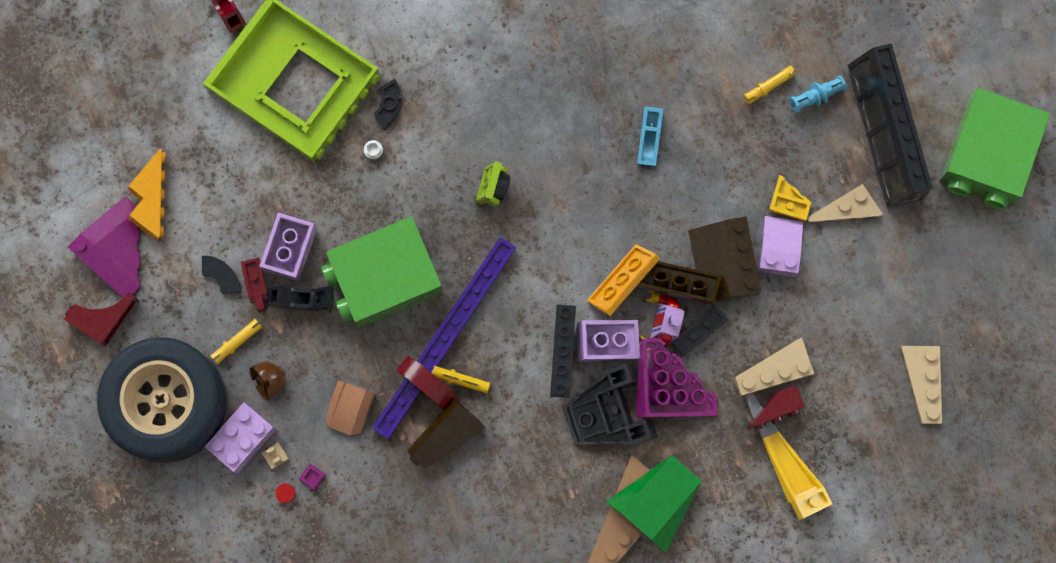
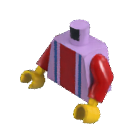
(667, 318)

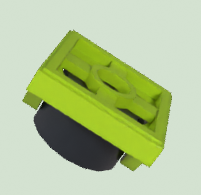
(493, 184)

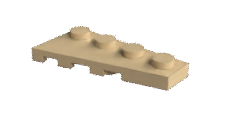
(781, 367)
(925, 380)

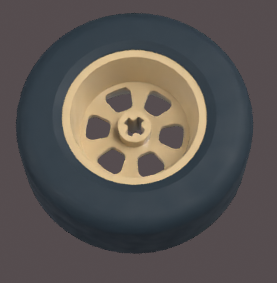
(145, 362)

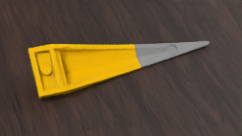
(797, 481)

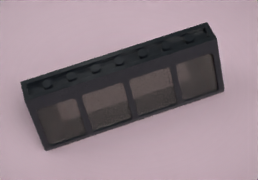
(890, 126)

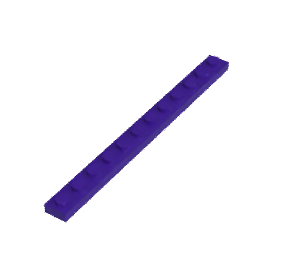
(446, 334)

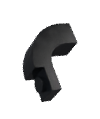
(301, 299)

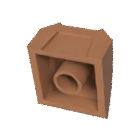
(349, 408)

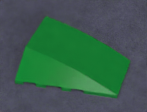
(658, 501)

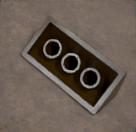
(682, 282)

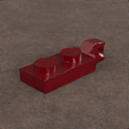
(255, 282)

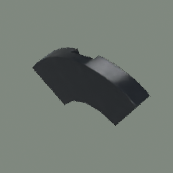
(390, 104)
(221, 273)

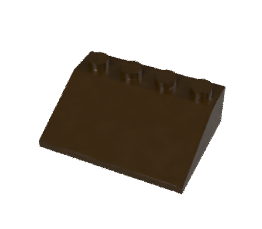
(727, 251)

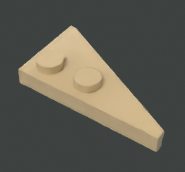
(853, 205)

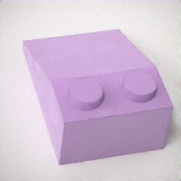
(780, 247)
(607, 340)

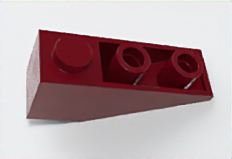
(780, 404)

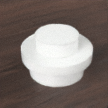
(373, 149)

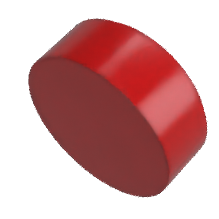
(285, 493)

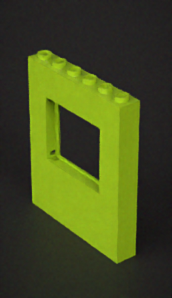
(262, 55)

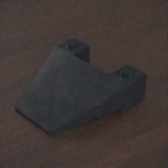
(603, 415)

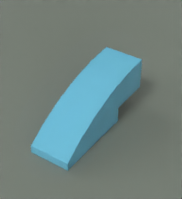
(650, 136)

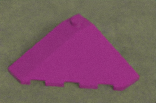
(111, 248)
(667, 387)

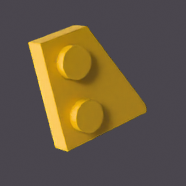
(789, 201)

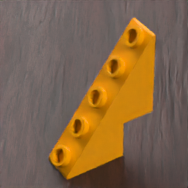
(148, 190)

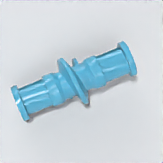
(817, 94)

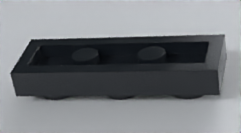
(700, 330)

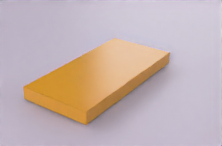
(623, 279)

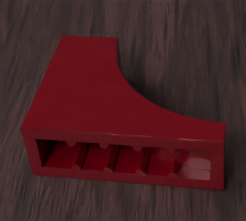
(101, 323)

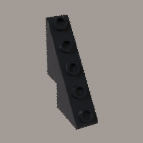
(563, 351)

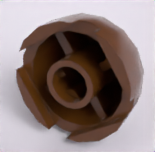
(268, 378)

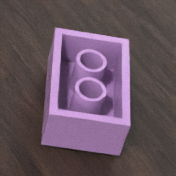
(288, 247)
(240, 438)

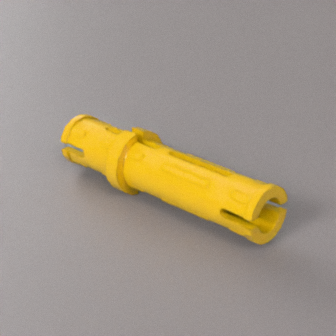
(763, 88)
(236, 341)
(482, 386)

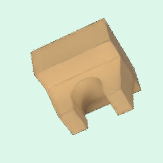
(275, 456)

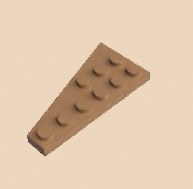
(618, 532)

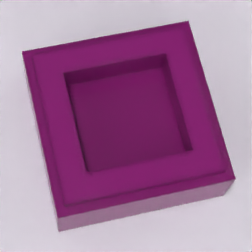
(312, 477)

